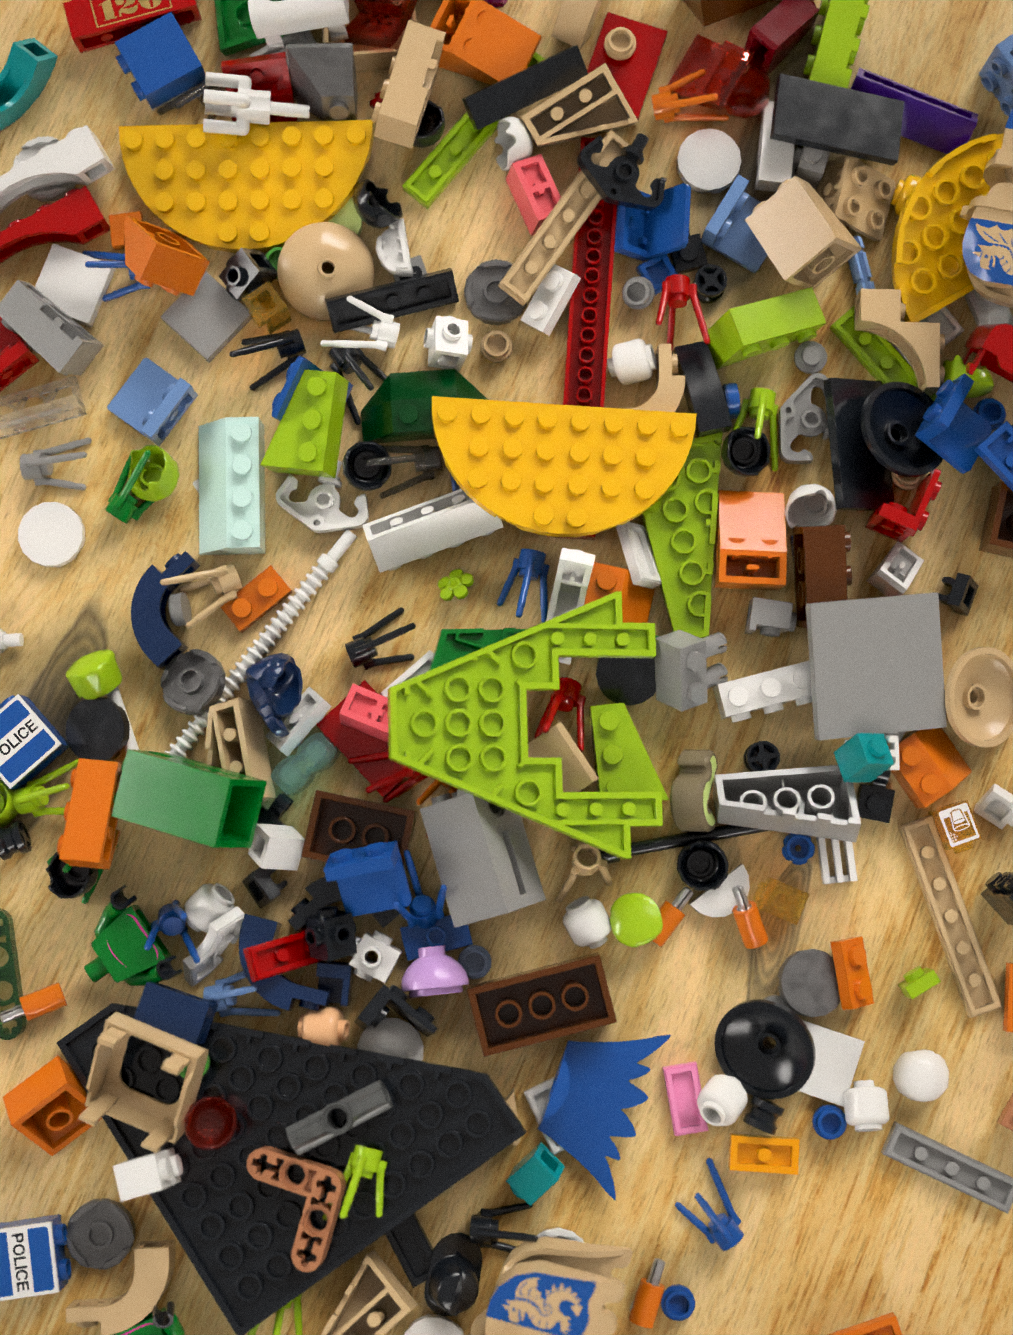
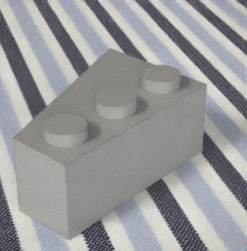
(48, 329)

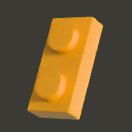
(763, 1153)

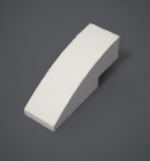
(773, 156)

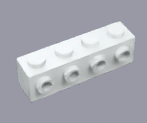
(427, 529)
(764, 692)

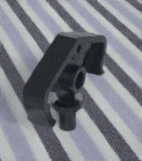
(618, 181)

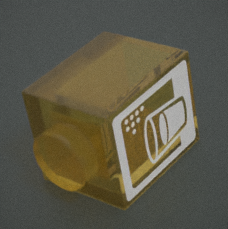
(956, 826)

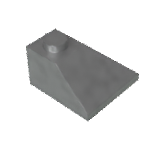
(324, 79)

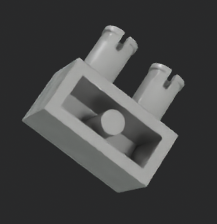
(683, 670)

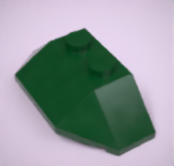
(404, 407)

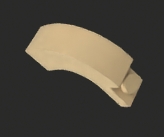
(576, 21)
(668, 387)
(152, 1275)

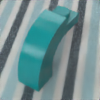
(23, 78)

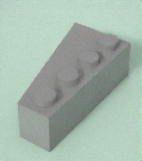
(789, 801)

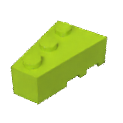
(310, 428)

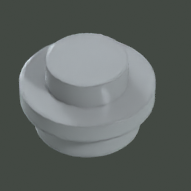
(638, 293)
(810, 357)

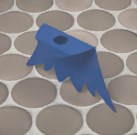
(589, 1098)

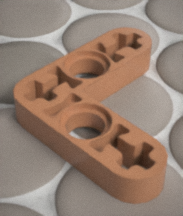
(310, 1188)

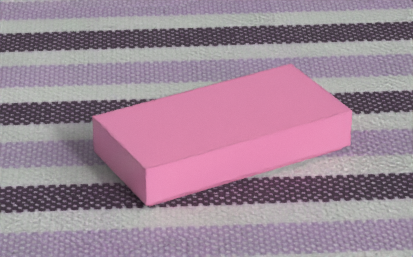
(682, 1092)

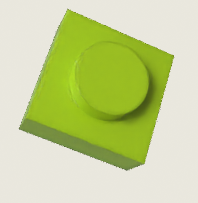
(918, 981)

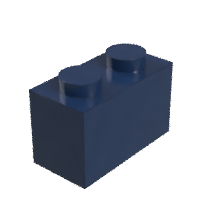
(176, 1012)

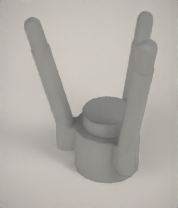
(40, 464)

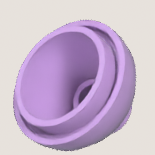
(434, 974)

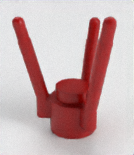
(677, 291)
(564, 700)
(409, 773)

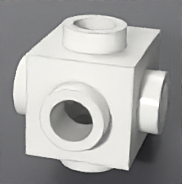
(448, 342)
(387, 957)

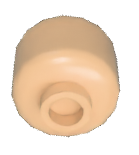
(324, 1026)

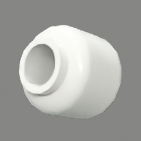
(632, 361)
(208, 905)
(587, 922)
(722, 1100)
(866, 1106)

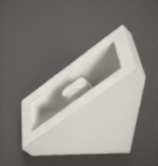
(896, 571)

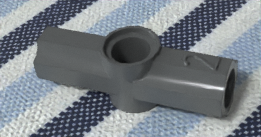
(320, 1126)

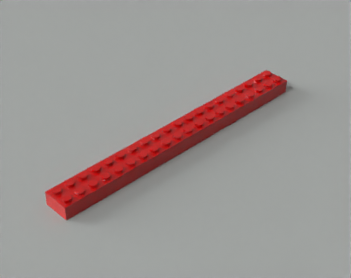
(590, 309)

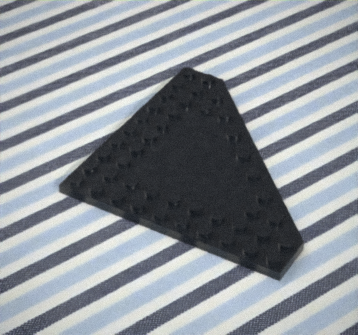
(245, 1229)

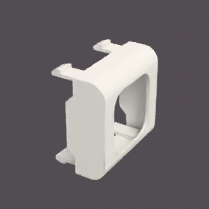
(284, 17)

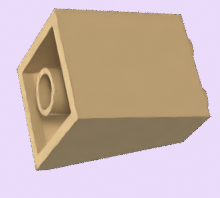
(801, 234)
(575, 768)

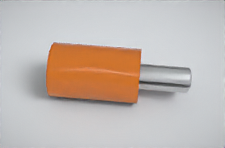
(672, 915)
(748, 920)
(36, 1004)
(648, 1297)

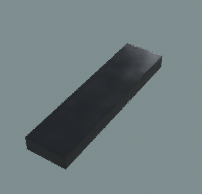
(525, 87)
(394, 299)

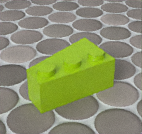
(765, 326)
(619, 752)

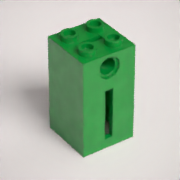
(189, 799)

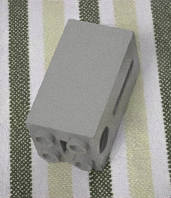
(480, 857)

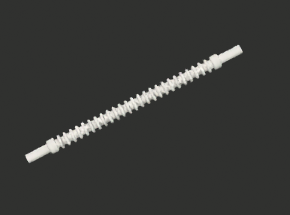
(326, 564)

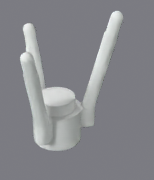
(383, 332)

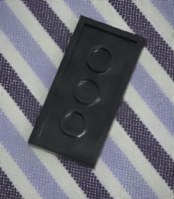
(837, 119)
(857, 476)

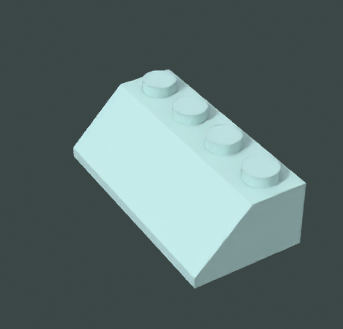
(231, 487)

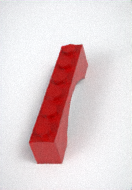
(68, 220)

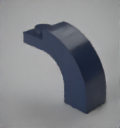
(150, 606)
(276, 989)

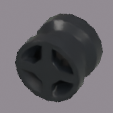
(712, 277)
(767, 756)
(14, 840)
(763, 1115)

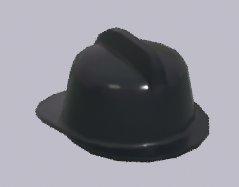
(453, 1275)

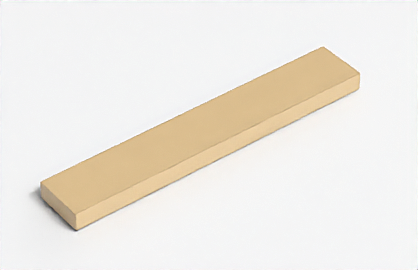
(558, 228)
(950, 916)

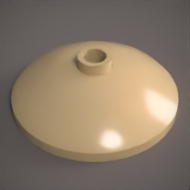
(301, 267)
(981, 697)

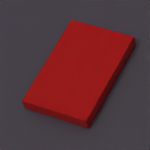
(636, 72)
(356, 743)

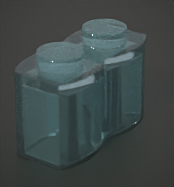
(299, 770)

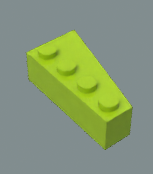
(836, 41)

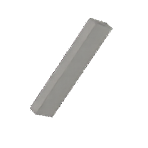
(949, 1167)

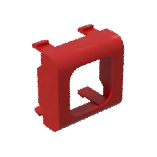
(993, 348)

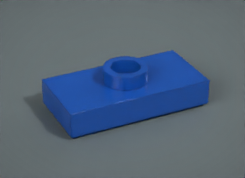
(440, 934)

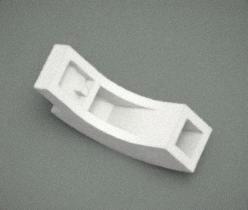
(570, 584)

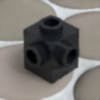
(247, 272)
(330, 934)

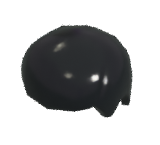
(431, 126)
(373, 205)
(744, 453)
(359, 473)
(702, 865)
(70, 884)

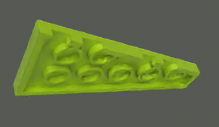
(684, 537)

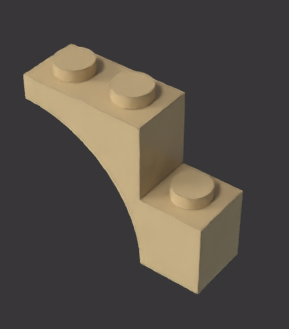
(921, 342)

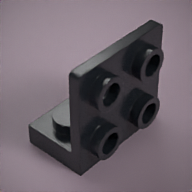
(395, 999)

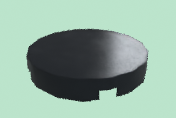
(626, 679)
(97, 729)

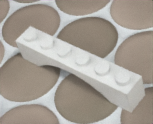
(72, 160)

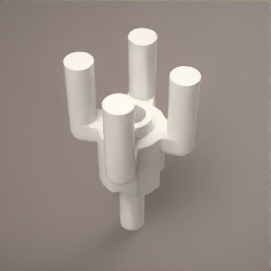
(246, 105)

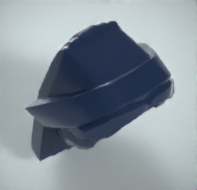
(275, 689)

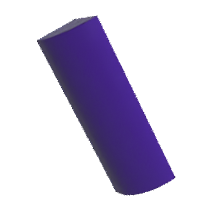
(924, 116)

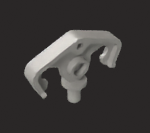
(802, 418)

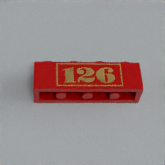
(104, 22)

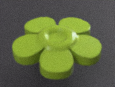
(455, 585)

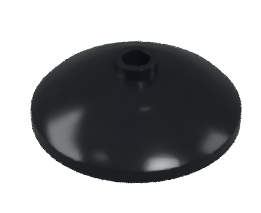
(889, 429)
(764, 1067)

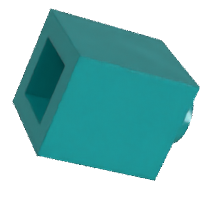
(864, 757)
(535, 1174)

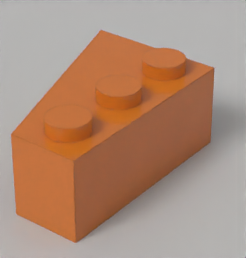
(90, 829)

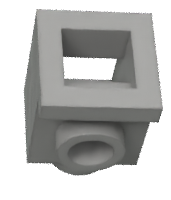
(809, 164)
(770, 617)

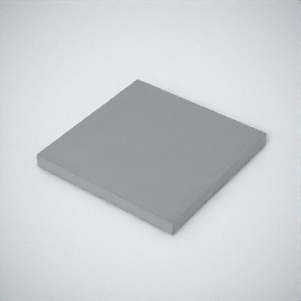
(876, 665)

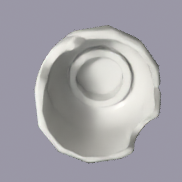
(515, 141)
(810, 506)
(921, 1075)

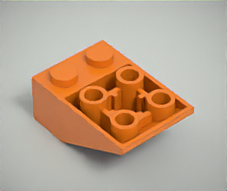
(483, 41)
(750, 541)

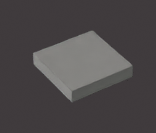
(207, 318)

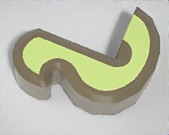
(692, 791)

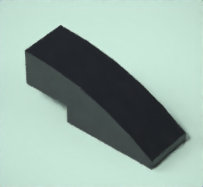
(703, 389)

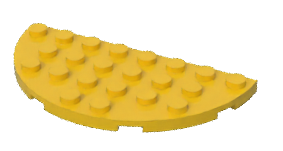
(250, 186)
(930, 232)
(561, 464)

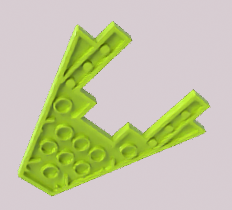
(471, 725)

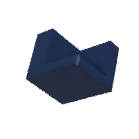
(336, 979)

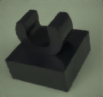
(961, 595)
(262, 886)

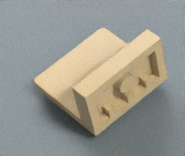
(857, 195)

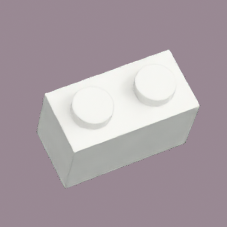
(148, 1174)

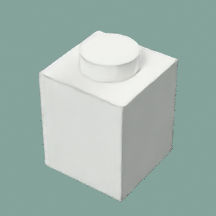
(277, 847)

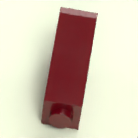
(780, 32)

